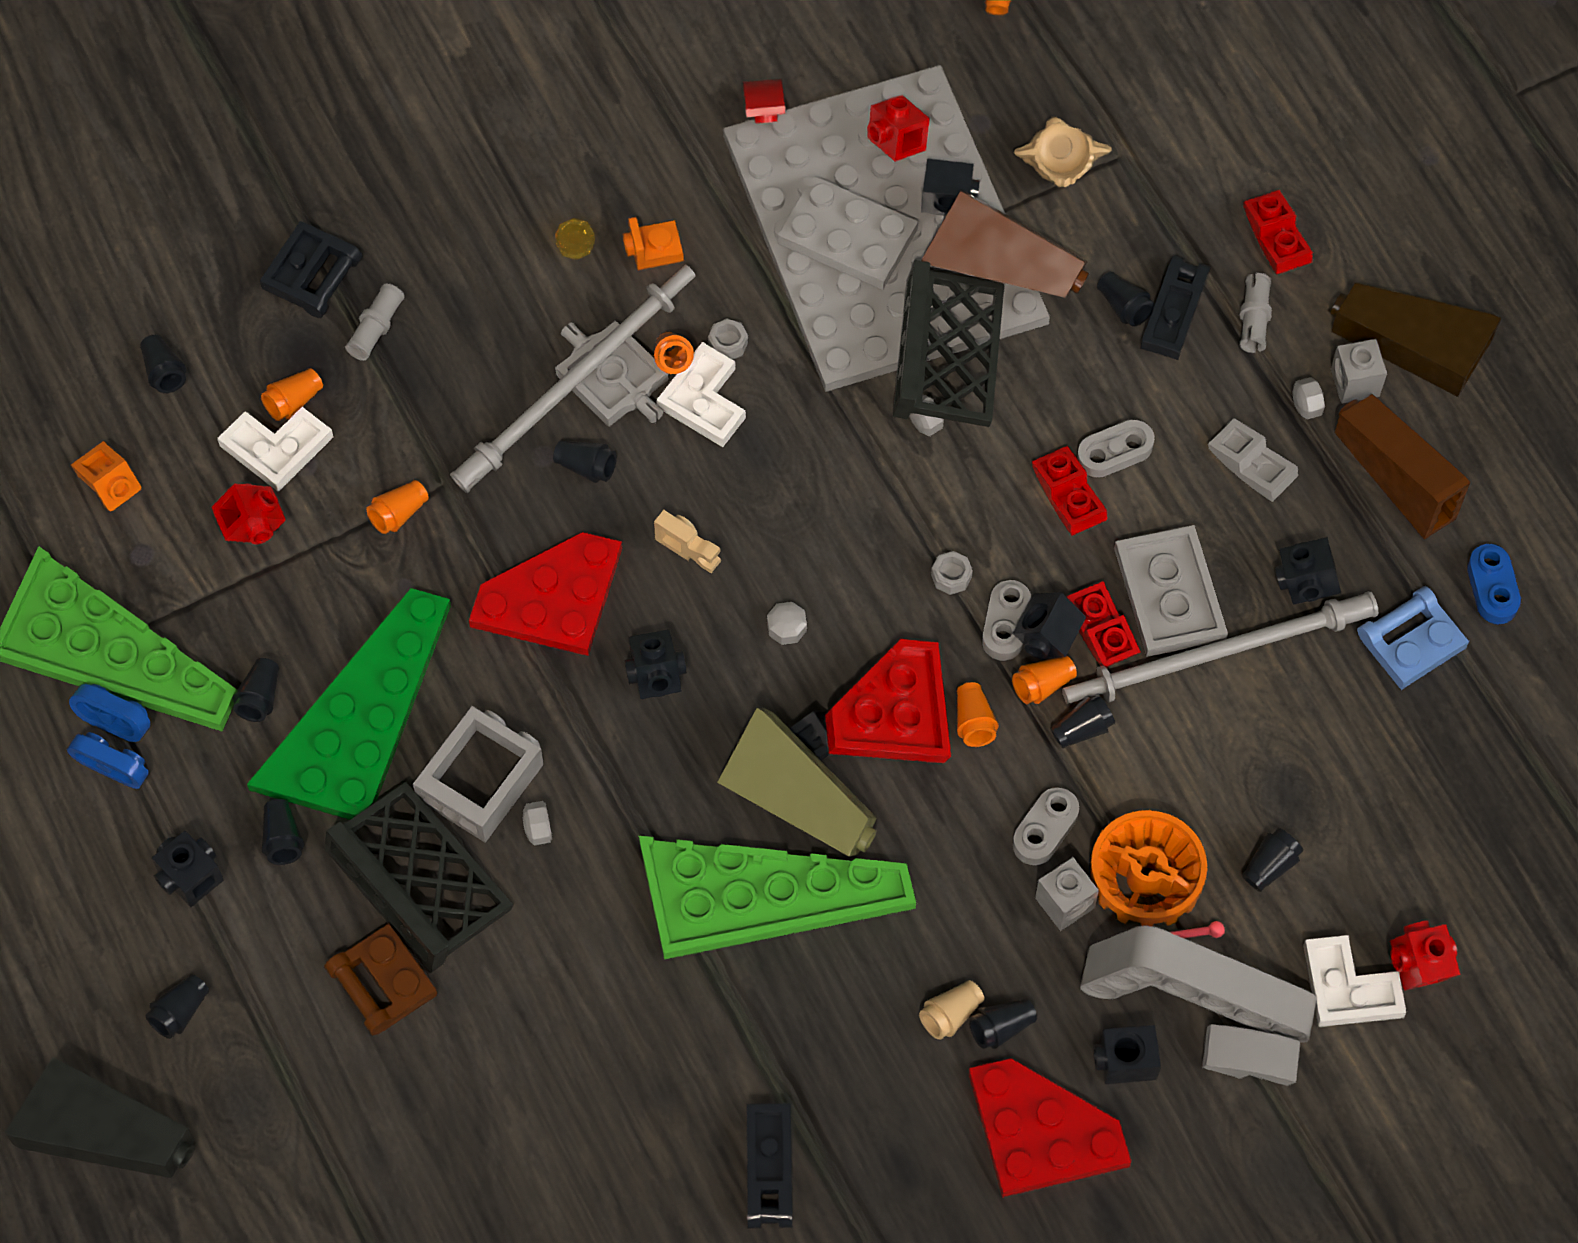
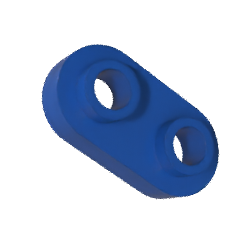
(1493, 581)
(109, 712)
(96, 754)

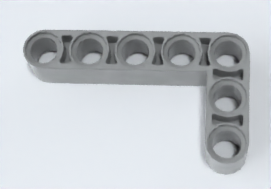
(1200, 976)

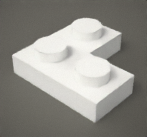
(694, 396)
(278, 455)
(1342, 994)

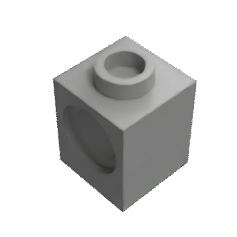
(1358, 371)
(1066, 894)

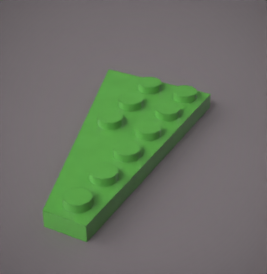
(86, 637)
(750, 894)

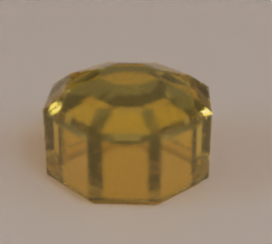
(575, 238)

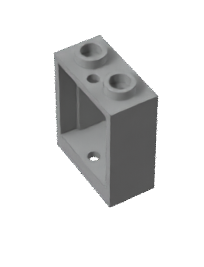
(457, 808)

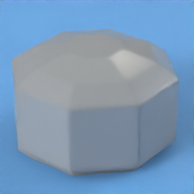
(728, 338)
(1308, 398)
(927, 424)
(951, 572)
(786, 623)
(537, 823)

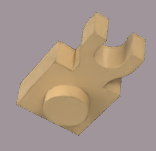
(681, 537)

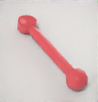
(1215, 929)

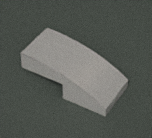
(1249, 459)
(1251, 1052)

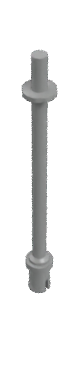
(489, 455)
(1332, 615)

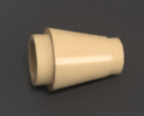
(949, 1010)

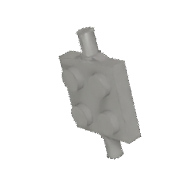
(620, 381)

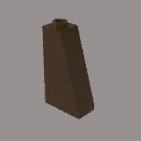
(1417, 333)

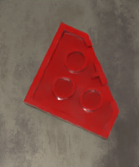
(552, 596)
(895, 708)
(1041, 1130)

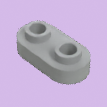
(1113, 448)
(1004, 617)
(1047, 824)

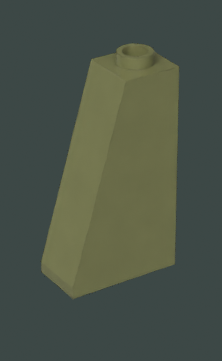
(794, 784)

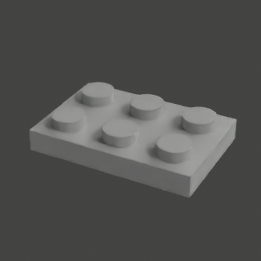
(847, 232)
(1170, 590)

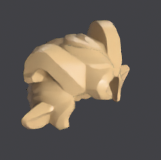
(1061, 152)

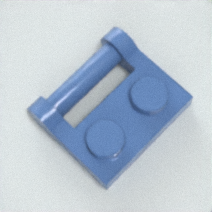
(1419, 649)

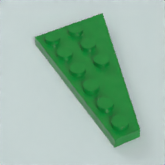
(351, 733)

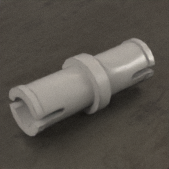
(1255, 312)
(374, 322)

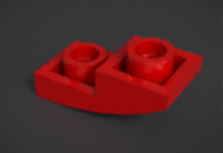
(764, 100)
(1277, 232)
(1068, 490)
(1103, 629)

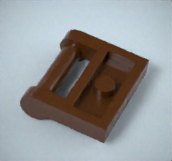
(393, 972)

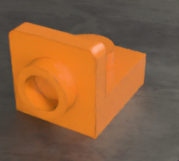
(653, 244)
(107, 475)

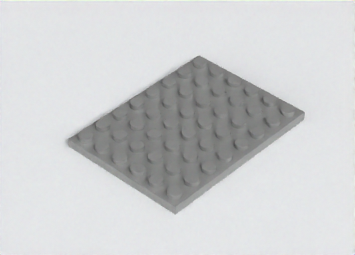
(845, 321)

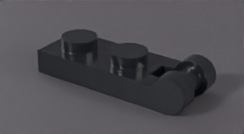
(1175, 308)
(769, 1163)

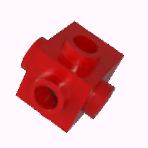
(898, 128)
(248, 513)
(1424, 955)

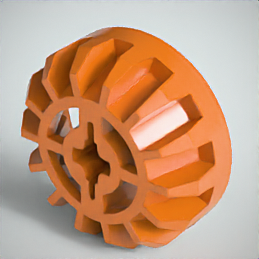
(1142, 842)

